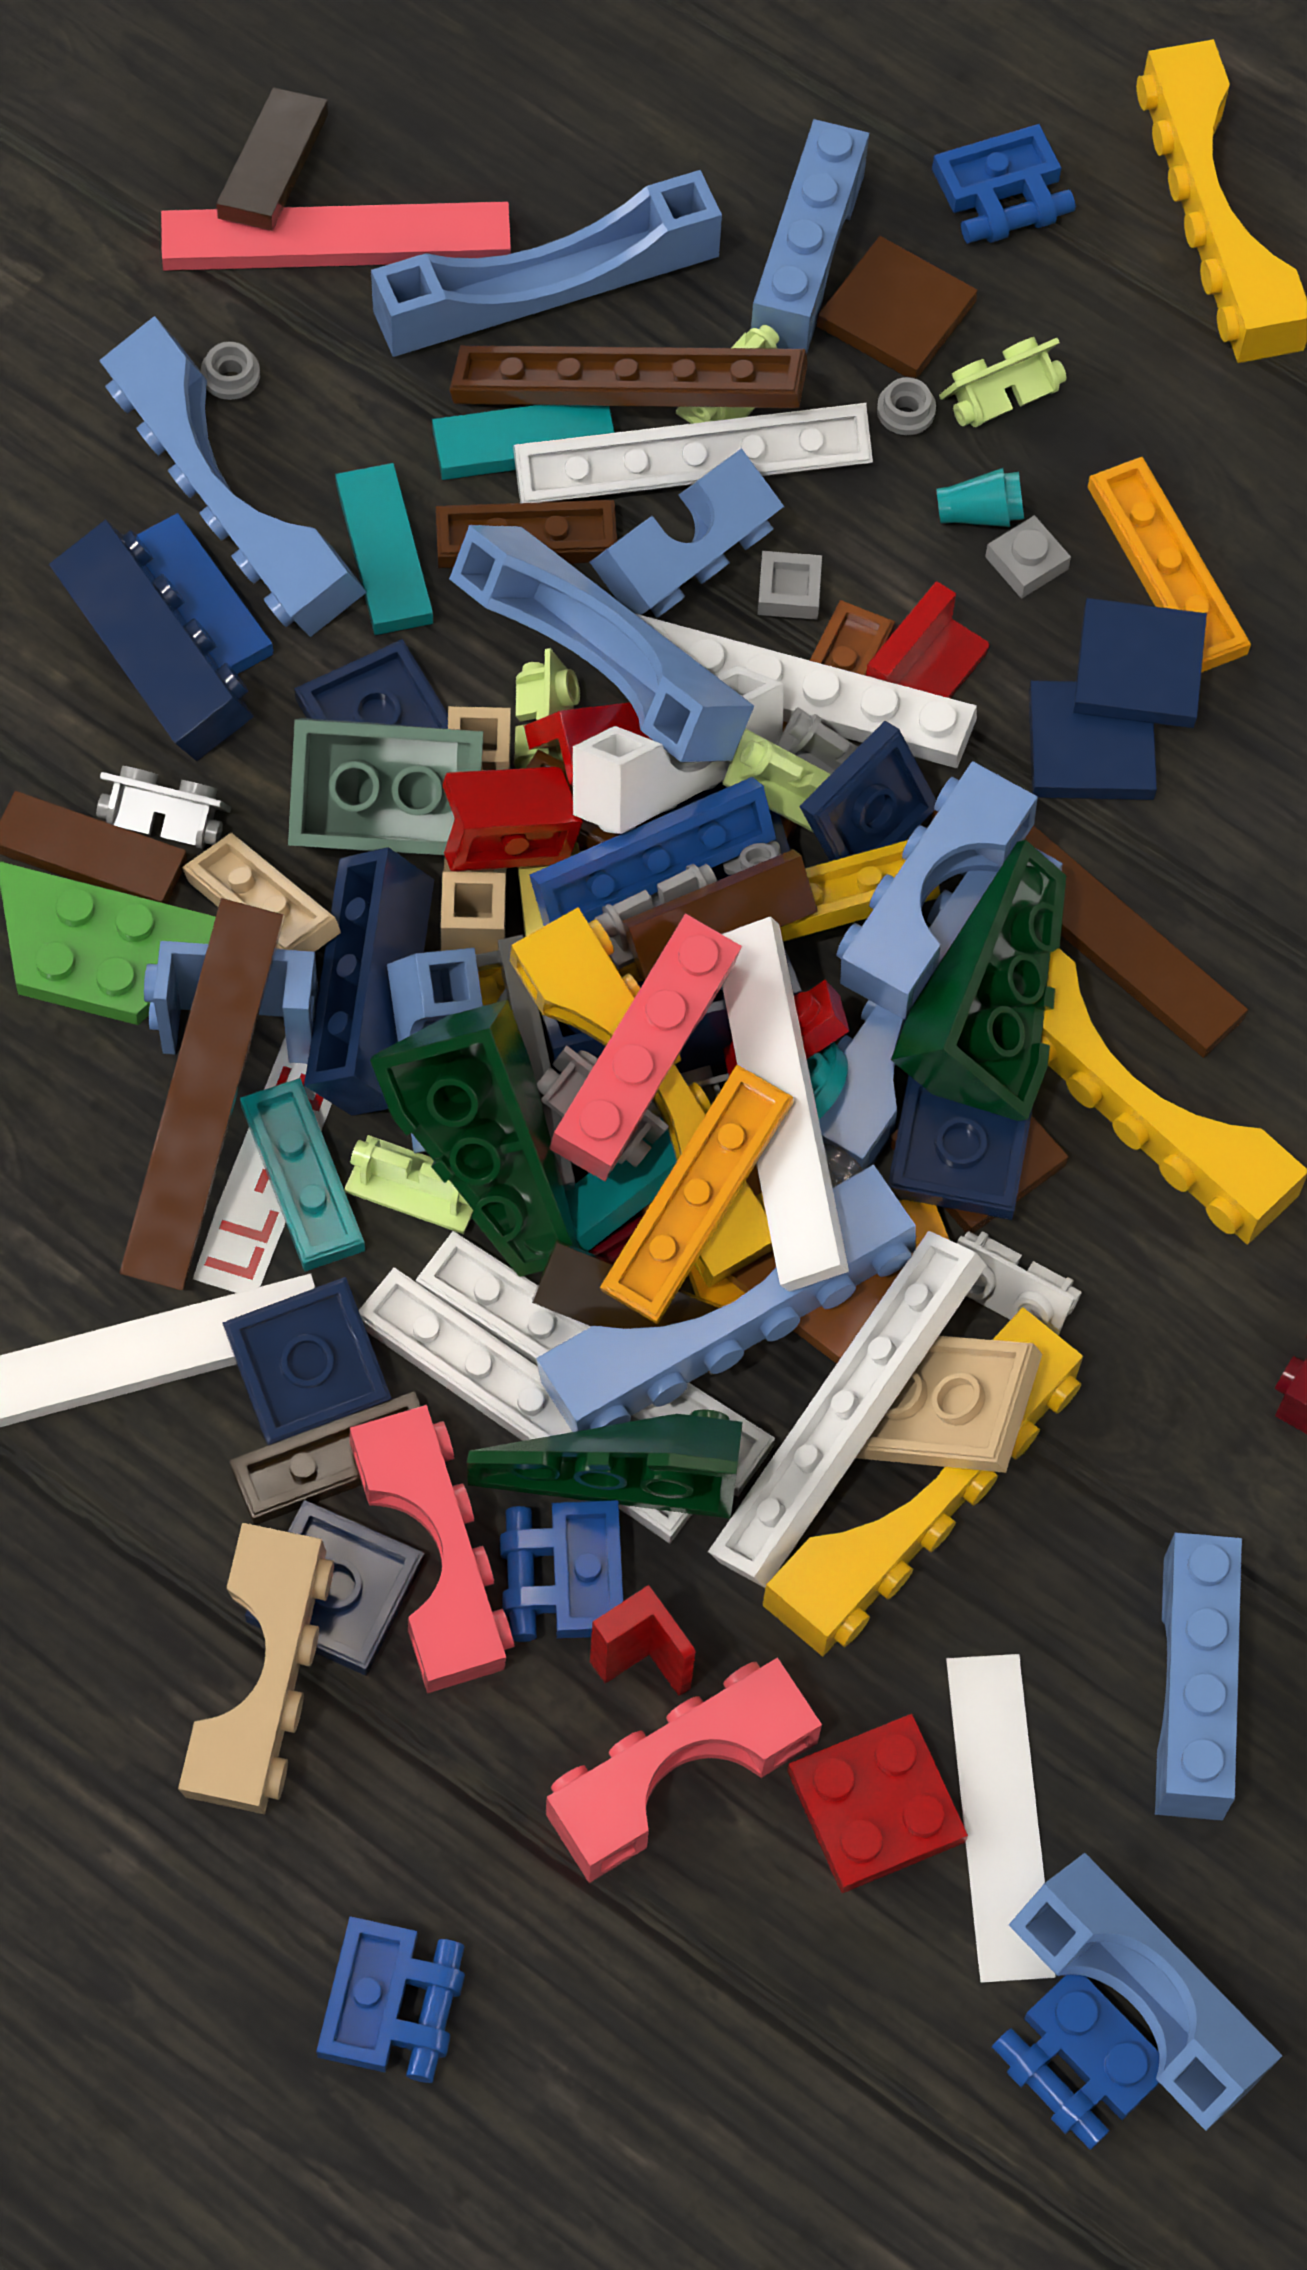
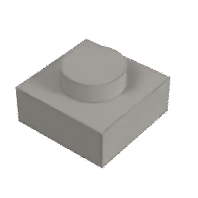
(1028, 556)
(789, 585)

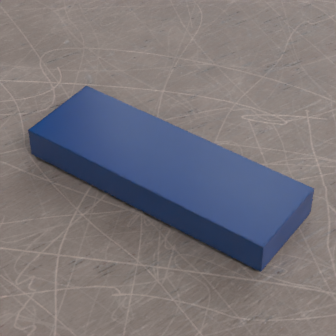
(206, 594)

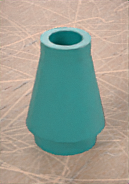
(983, 500)

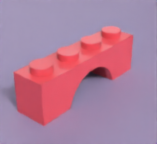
(644, 1047)
(406, 1470)
(752, 1722)

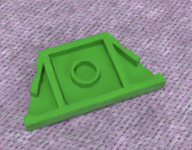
(88, 941)

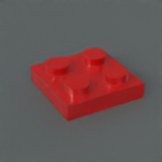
(877, 1803)

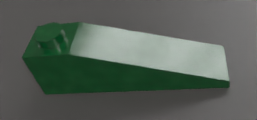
(983, 1009)
(480, 1117)
(646, 1463)

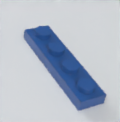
(647, 855)

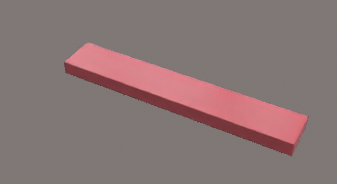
(335, 236)

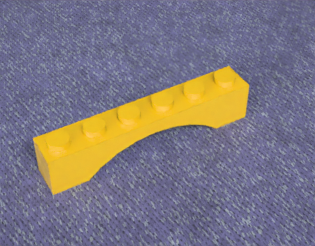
(1255, 292)
(577, 984)
(1228, 1168)
(841, 1574)

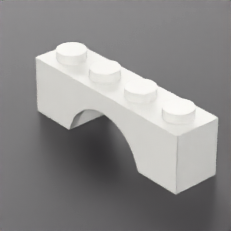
(630, 778)

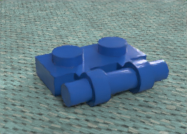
(999, 169)
(585, 1567)
(369, 1994)
(1096, 2044)

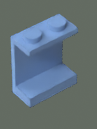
(289, 993)

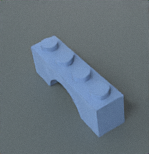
(808, 233)
(972, 831)
(1202, 1677)
(1096, 1931)

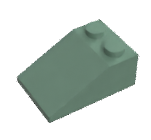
(375, 784)

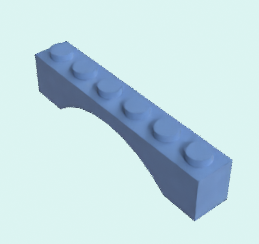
(448, 297)
(294, 561)
(670, 691)
(867, 1104)
(616, 1372)

